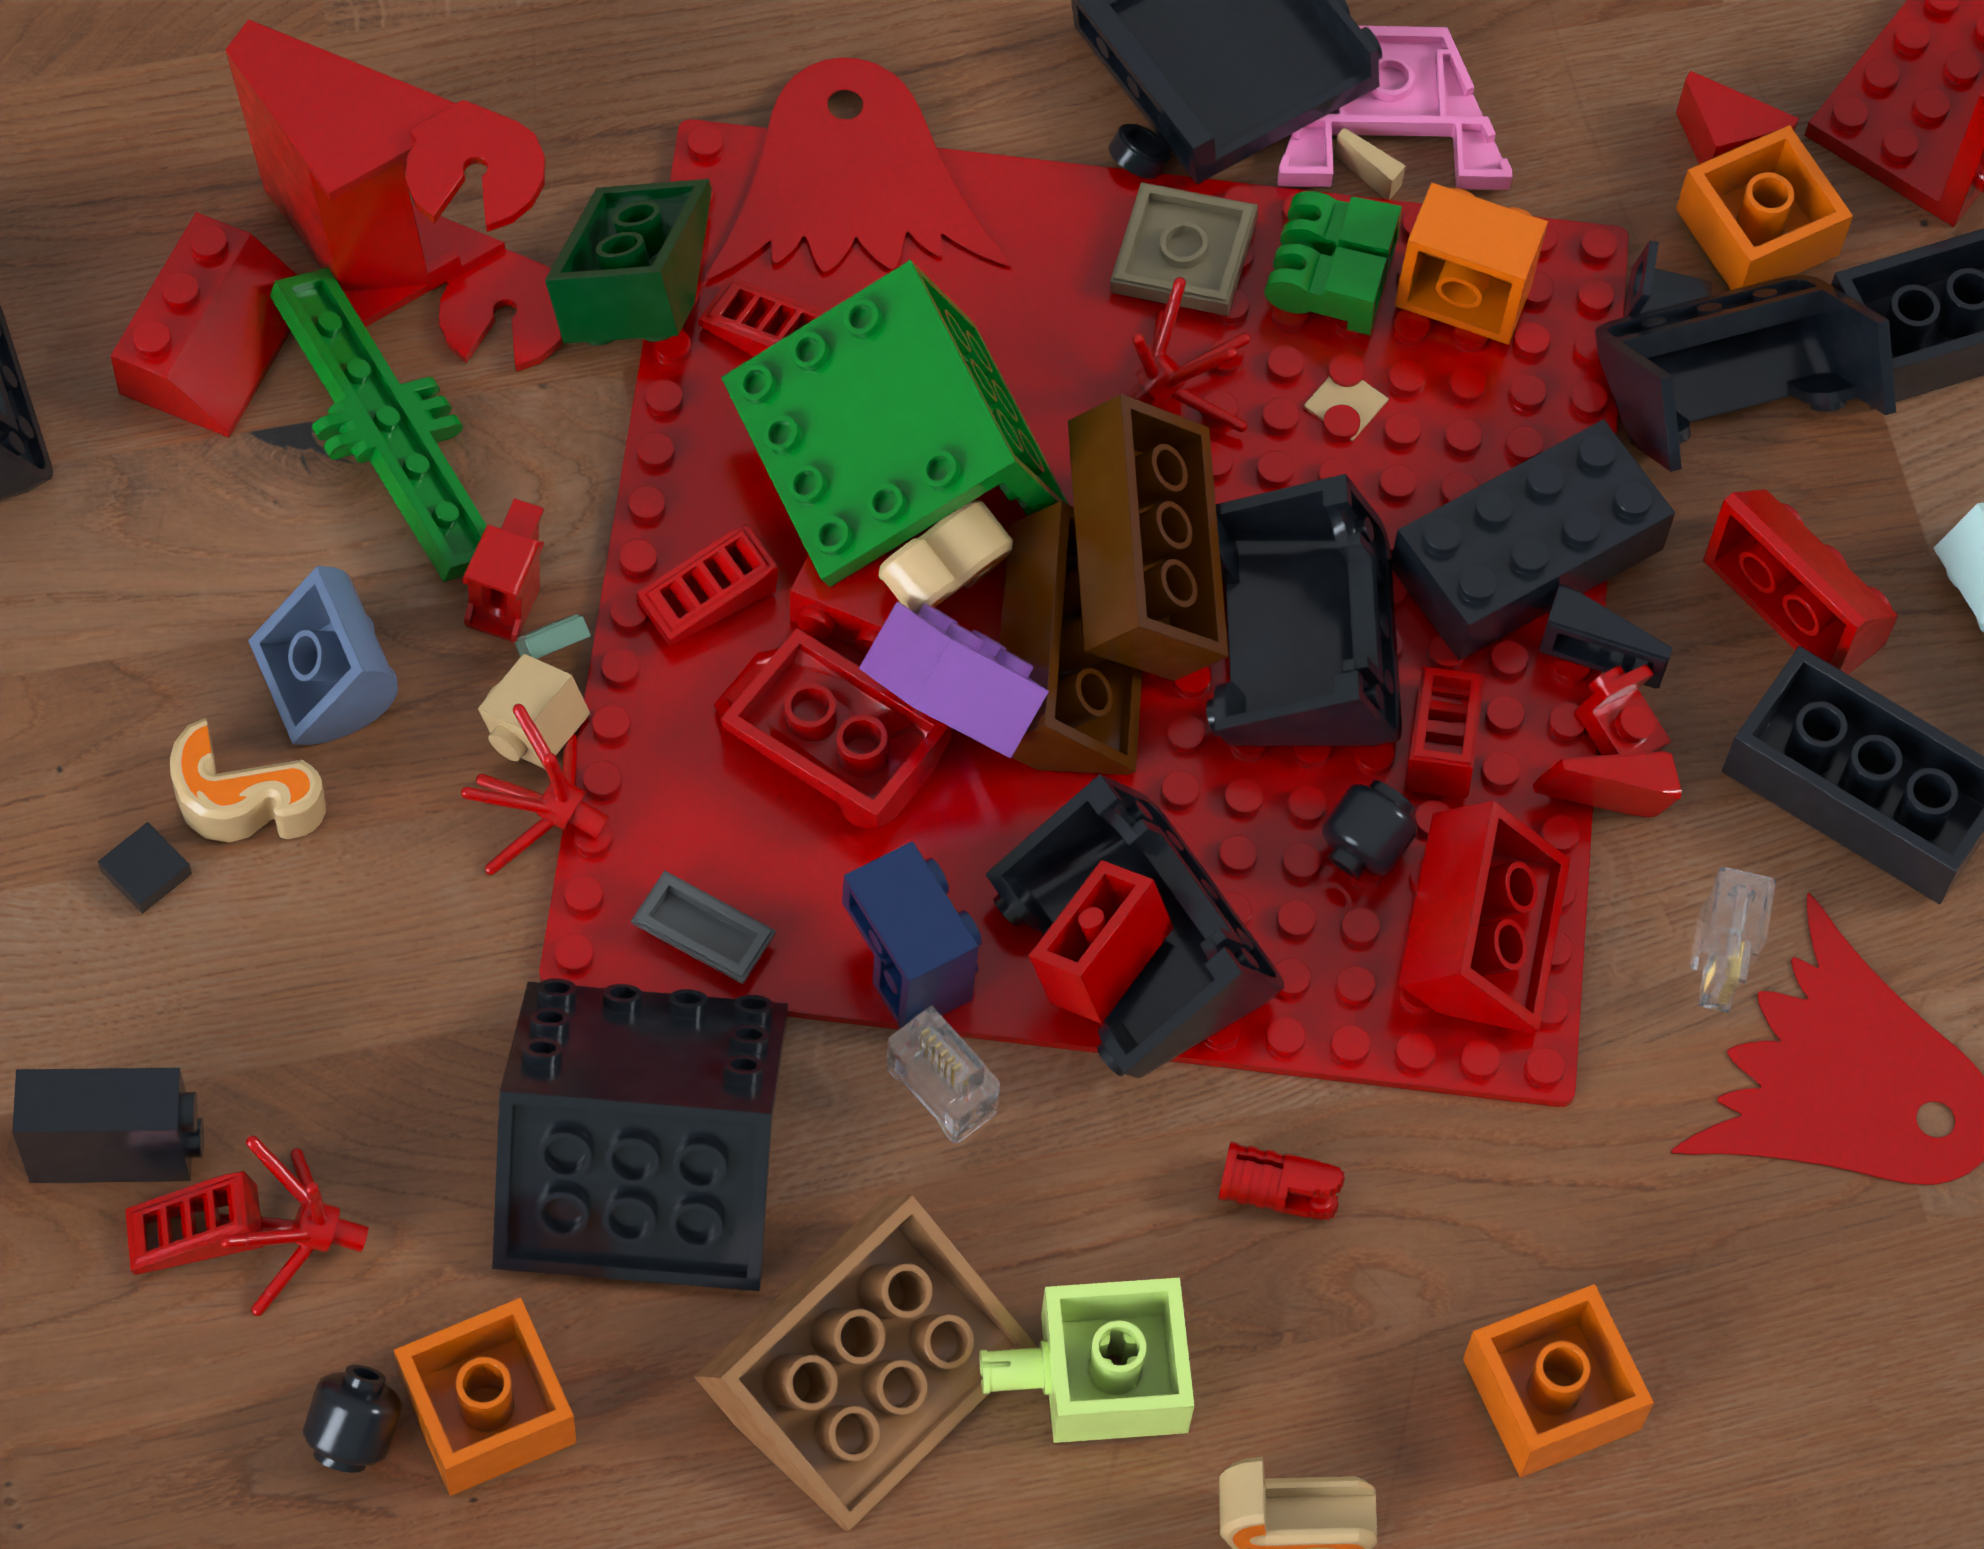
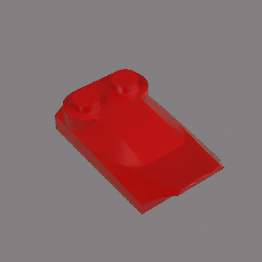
(834, 728)

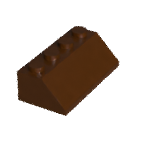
(1091, 702)

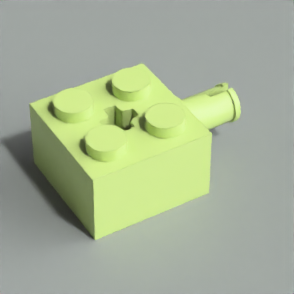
(1085, 1390)

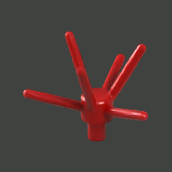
(1164, 379)
(558, 805)
(314, 1227)

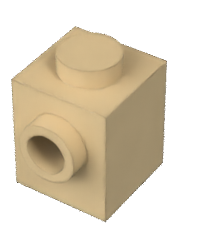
(550, 701)

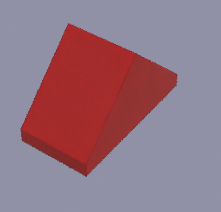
(1723, 118)

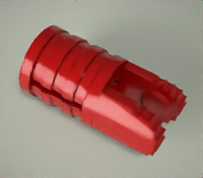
(1281, 1182)

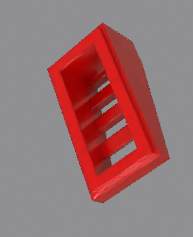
(774, 306)
(721, 555)
(1443, 768)
(229, 1190)

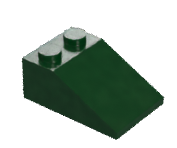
(631, 263)

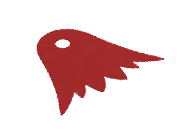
(850, 176)
(1849, 1078)

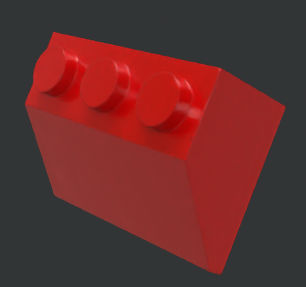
(205, 328)
(1797, 581)
(1485, 918)

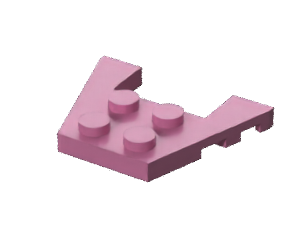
(1419, 94)

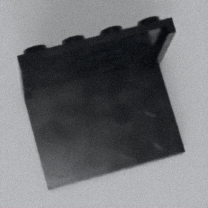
(637, 1135)

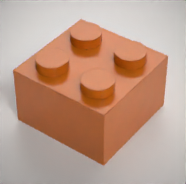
(1764, 210)
(1470, 262)
(1557, 1380)
(485, 1396)

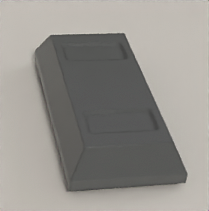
(703, 927)

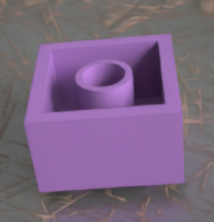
(955, 676)

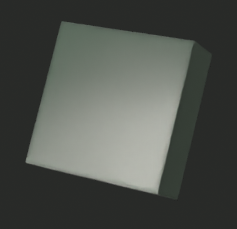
(553, 636)

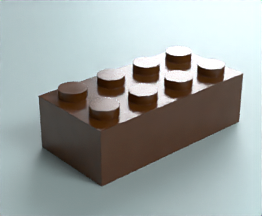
(1147, 538)

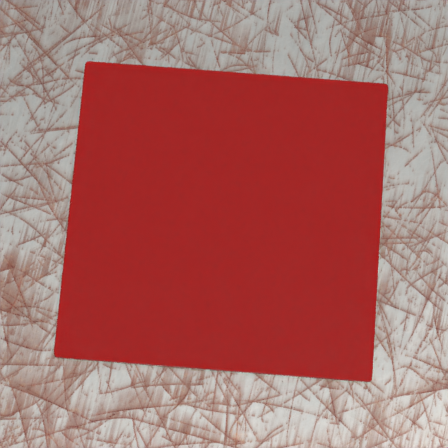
(778, 850)

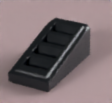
(1599, 638)

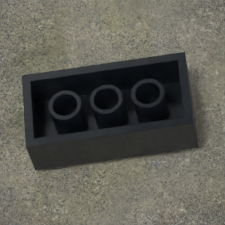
(1931, 308)
(1511, 542)
(1864, 773)

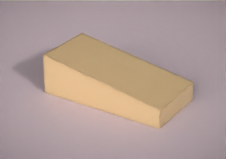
(1370, 163)

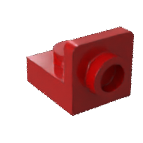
(1619, 714)

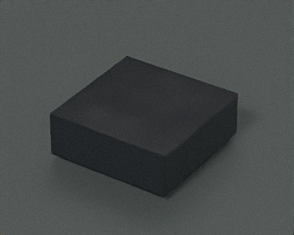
(144, 867)

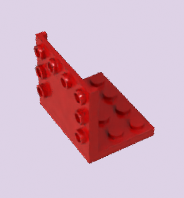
(1916, 107)

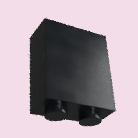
(106, 1125)

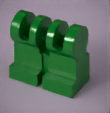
(1334, 258)

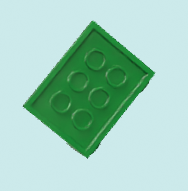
(885, 422)

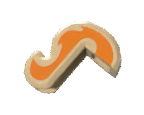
(947, 557)
(244, 800)
(1294, 1510)

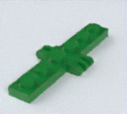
(382, 419)

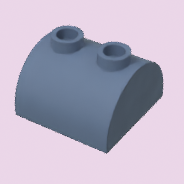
(324, 660)

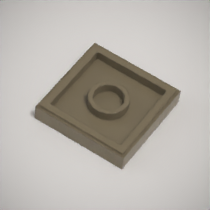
(1184, 237)

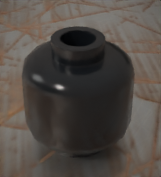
(1369, 829)
(352, 1419)

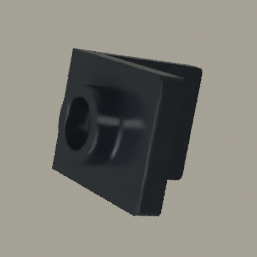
(1658, 288)

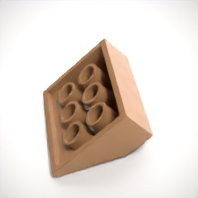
(864, 1359)

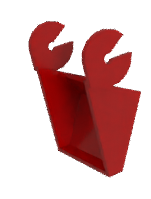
(335, 164)

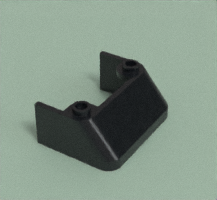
(1741, 352)

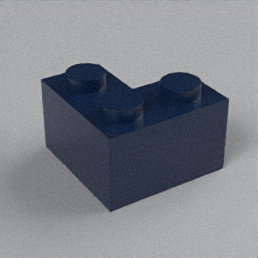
(917, 937)

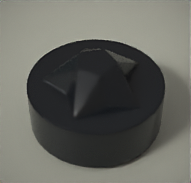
(1139, 151)

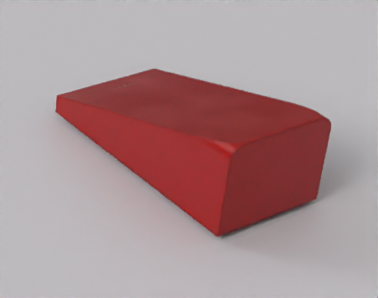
(1620, 783)

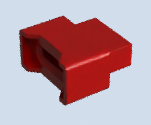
(505, 573)

